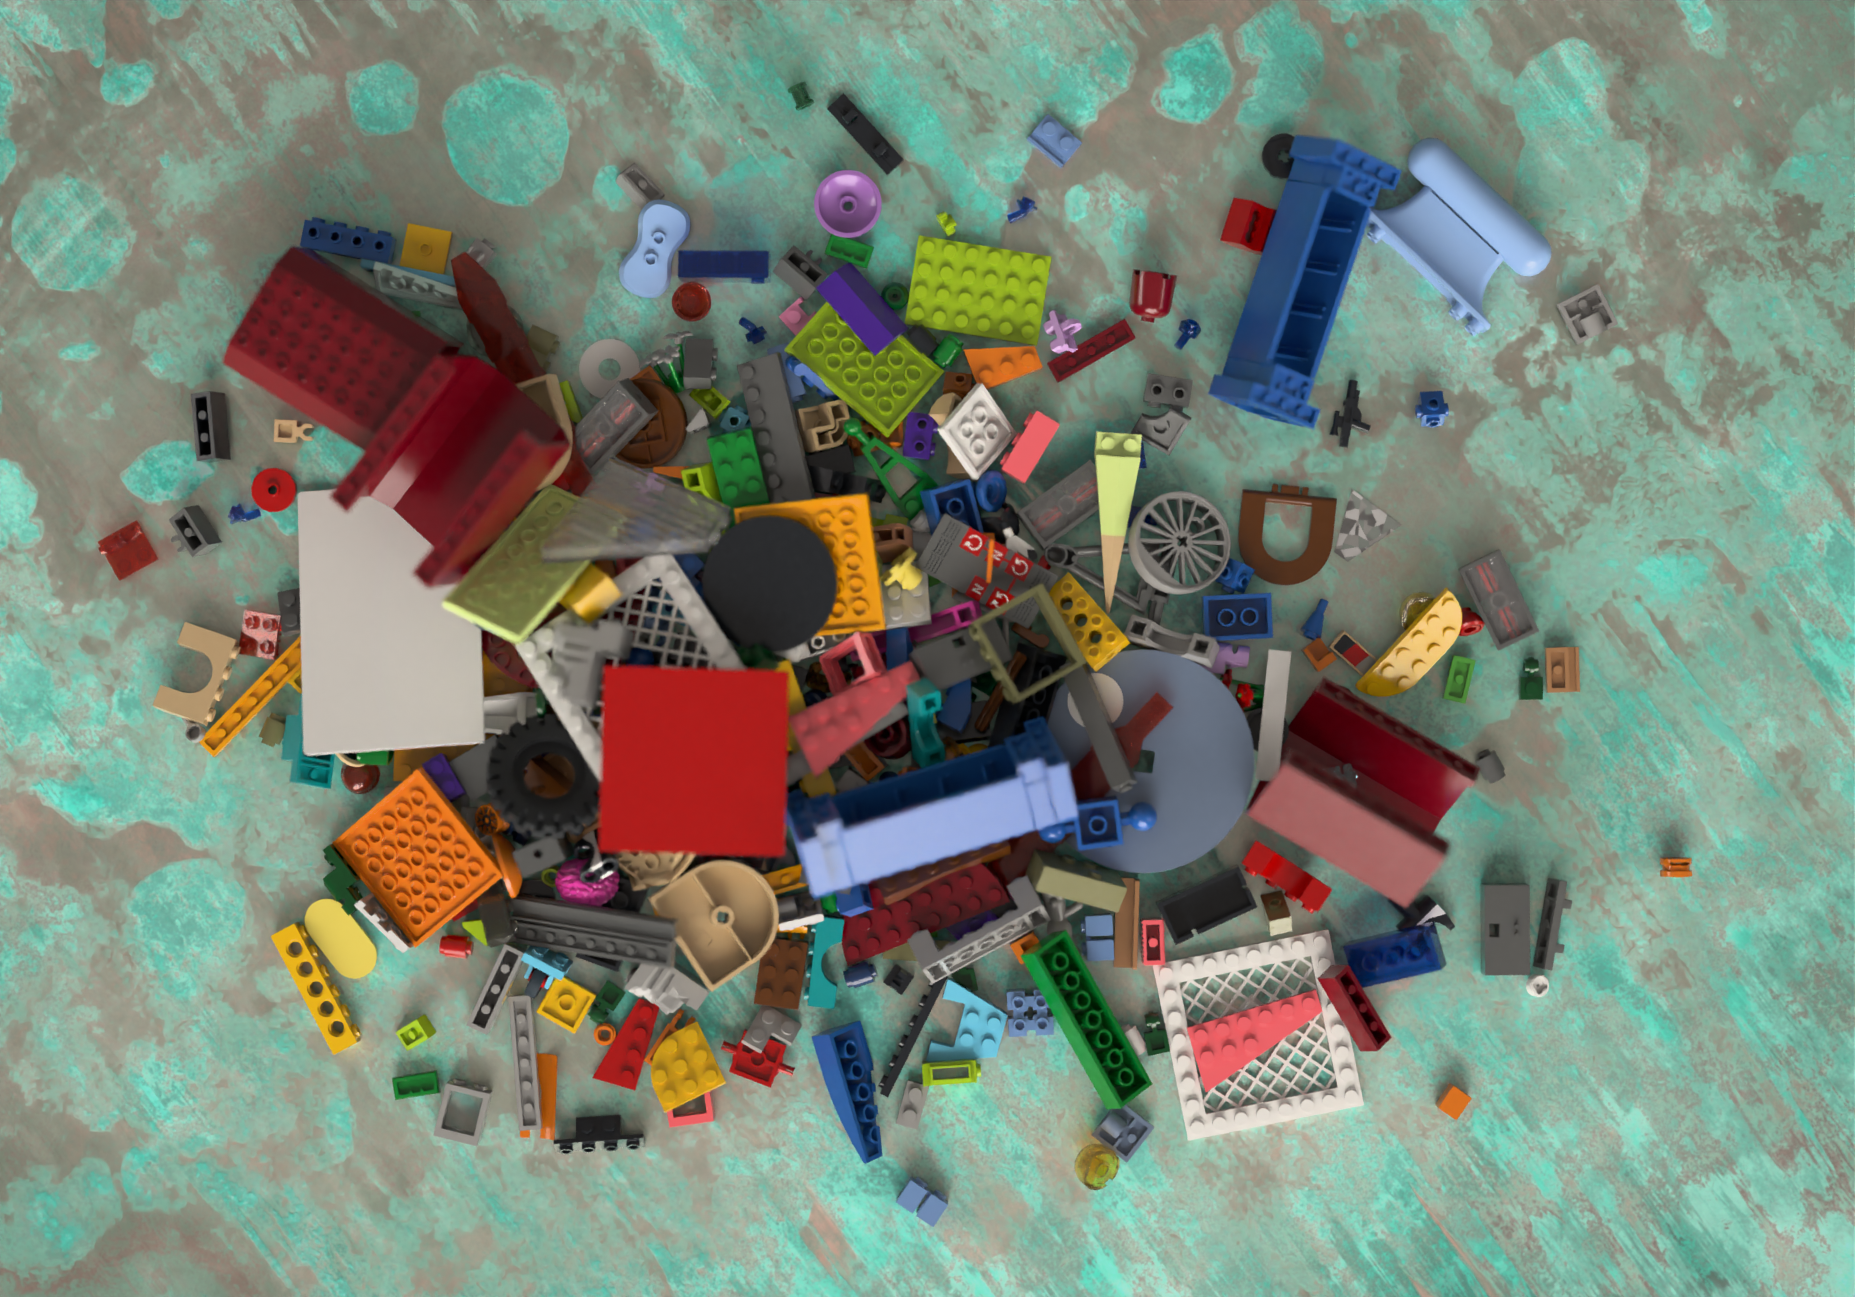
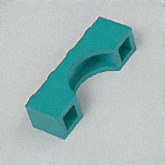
(922, 703)
(822, 990)

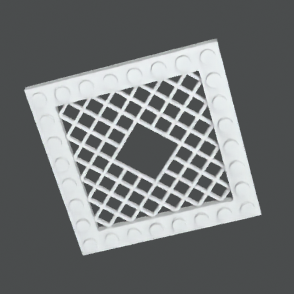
(537, 646)
(1202, 1124)

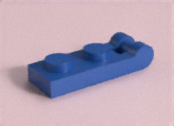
(809, 377)

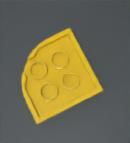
(684, 1068)

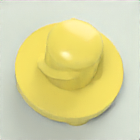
(903, 571)

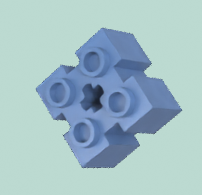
(1019, 1022)

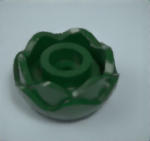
(901, 292)

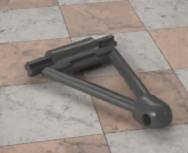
(1067, 557)

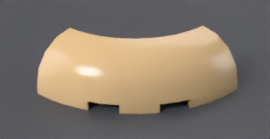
(939, 412)

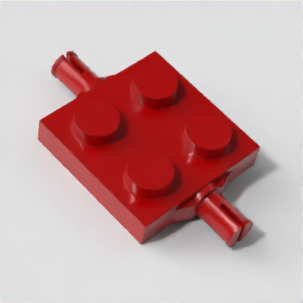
(756, 1066)

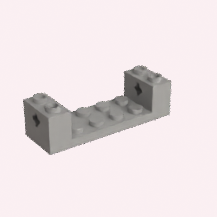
(993, 935)

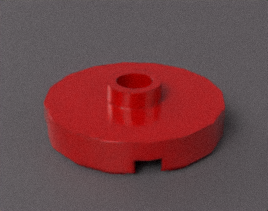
(285, 492)

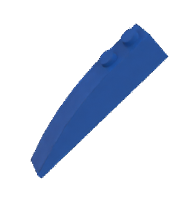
(847, 1074)

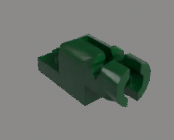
(341, 880)

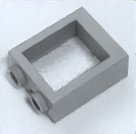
(463, 1112)

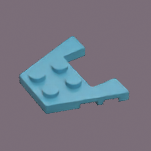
(978, 1029)

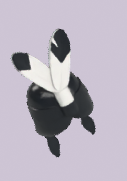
(1006, 531)

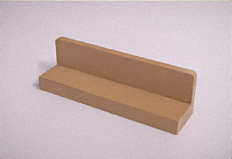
(1127, 927)

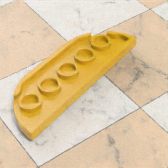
(1415, 649)

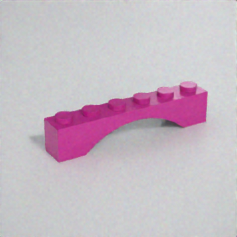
(943, 623)

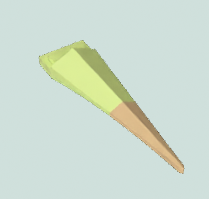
(1116, 475)

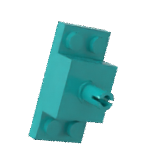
(305, 769)

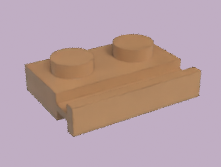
(1562, 669)

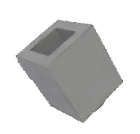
(482, 252)

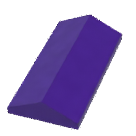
(862, 308)

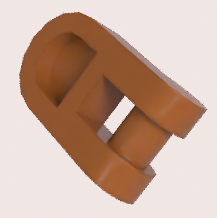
(1040, 641)

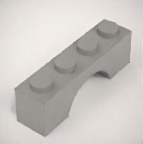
(1152, 636)

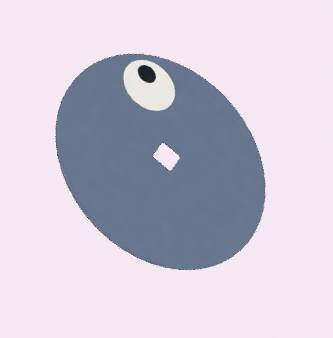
(1199, 760)

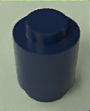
(860, 974)

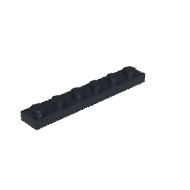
(907, 1042)

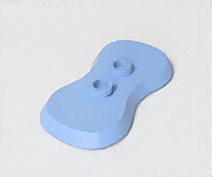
(660, 232)

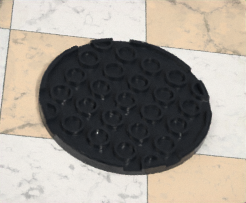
(770, 583)

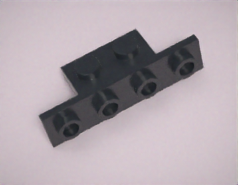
(599, 1134)

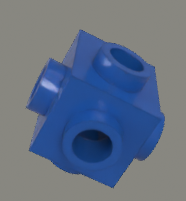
(1431, 409)
(1235, 576)

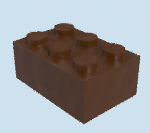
(782, 973)

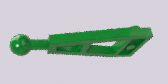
(910, 502)

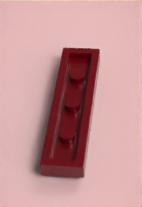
(1091, 350)

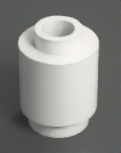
(1134, 1038)

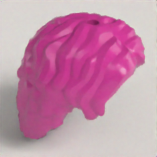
(575, 890)

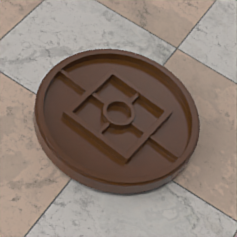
(663, 434)

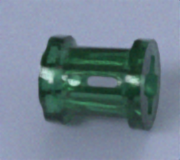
(801, 96)

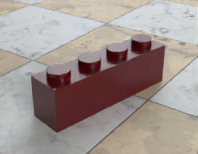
(1354, 1008)

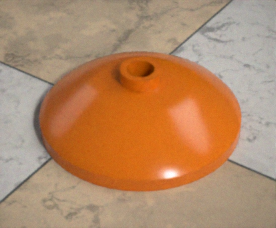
(507, 863)

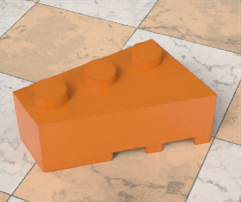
(1001, 365)

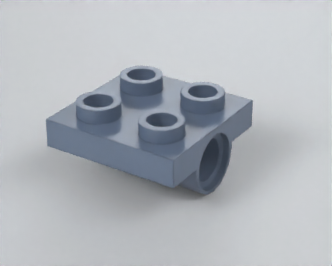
(1123, 1131)

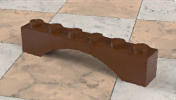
(910, 880)

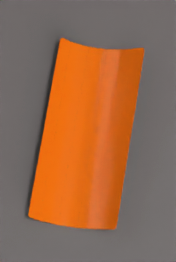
(548, 1082)

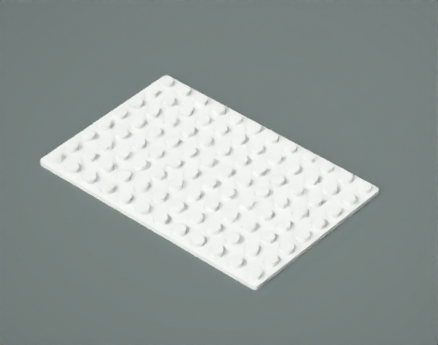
(376, 643)

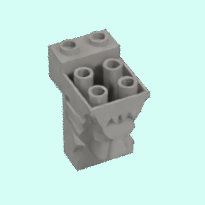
(582, 657)
(667, 986)

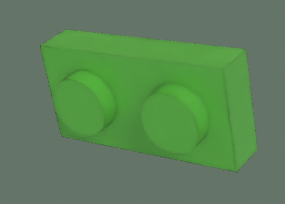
(1459, 679)

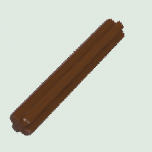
(997, 695)

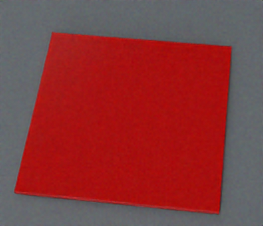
(694, 760)

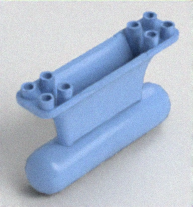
(1458, 231)

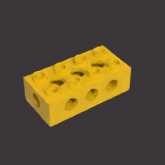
(1098, 623)

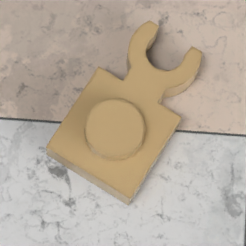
(288, 431)

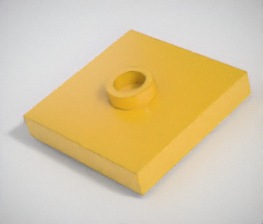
(426, 248)
(566, 1003)

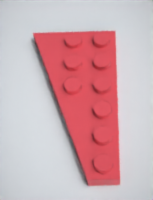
(845, 718)
(1238, 1038)

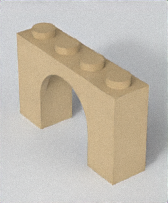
(200, 705)

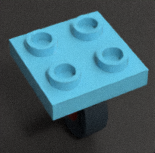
(546, 963)

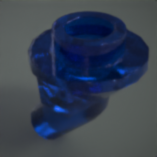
(1026, 206)
(1189, 328)
(755, 334)
(237, 514)

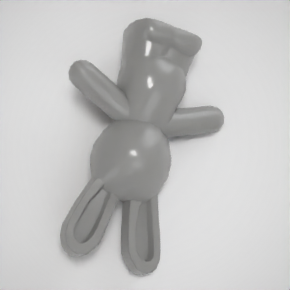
(1058, 913)

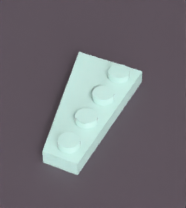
(413, 287)

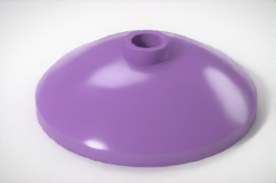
(843, 188)

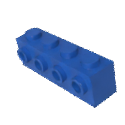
(348, 242)

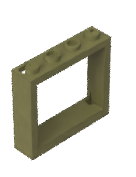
(1058, 628)

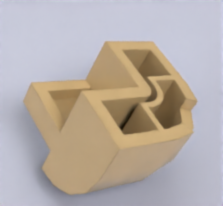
(822, 425)

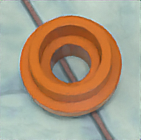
(600, 1039)

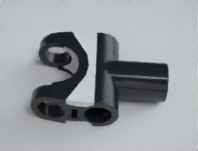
(599, 862)
(1421, 913)

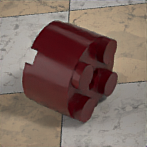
(898, 743)

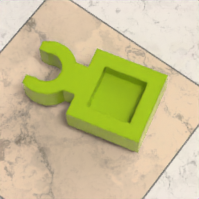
(947, 223)

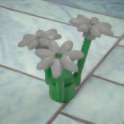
(675, 378)

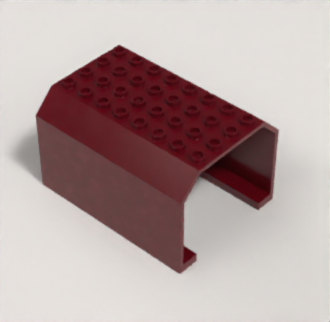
(333, 345)
(457, 462)
(1389, 821)

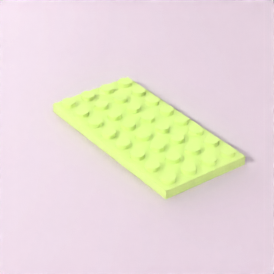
(510, 583)

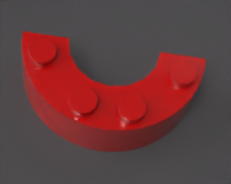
(1287, 876)

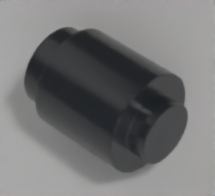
(922, 339)

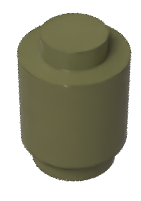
(273, 730)

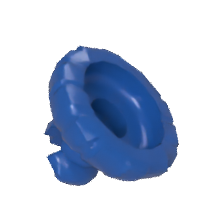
(990, 490)

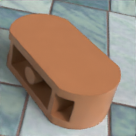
(892, 540)

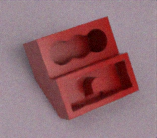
(1248, 225)

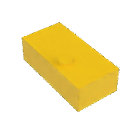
(590, 594)

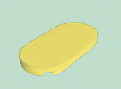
(340, 938)

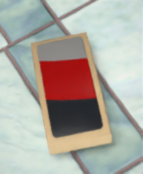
(1352, 653)

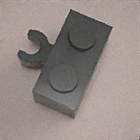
(800, 272)
(194, 531)

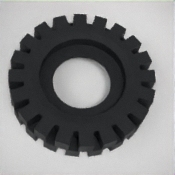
(518, 802)

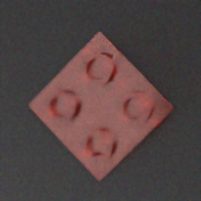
(127, 550)
(260, 634)

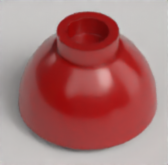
(1471, 622)

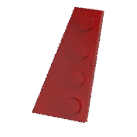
(627, 1053)

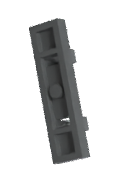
(1550, 924)

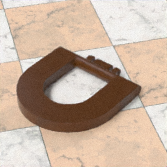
(1319, 538)

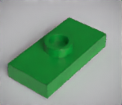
(849, 250)
(416, 1085)

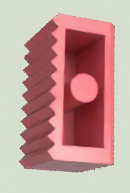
(1152, 941)

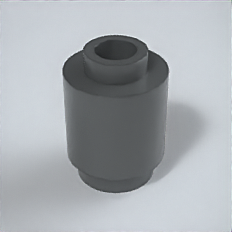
(1490, 766)

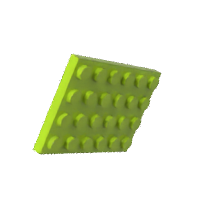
(978, 290)
(876, 386)

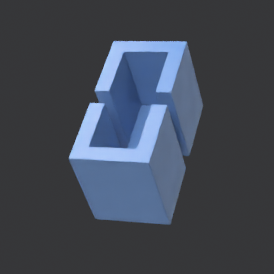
(1099, 948)
(931, 1207)

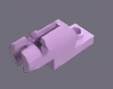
(1226, 657)

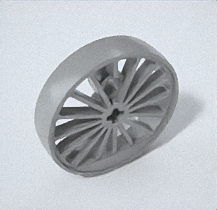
(1151, 570)

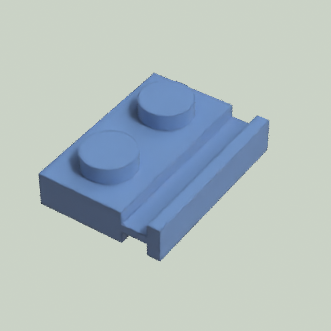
(1054, 141)

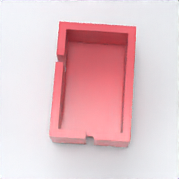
(1029, 446)

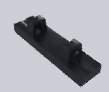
(865, 134)

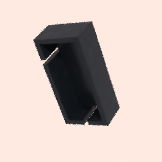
(1206, 904)

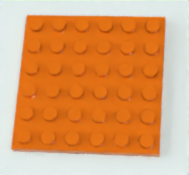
(418, 857)

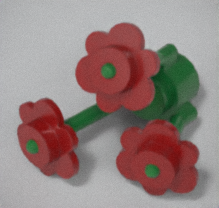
(1244, 693)

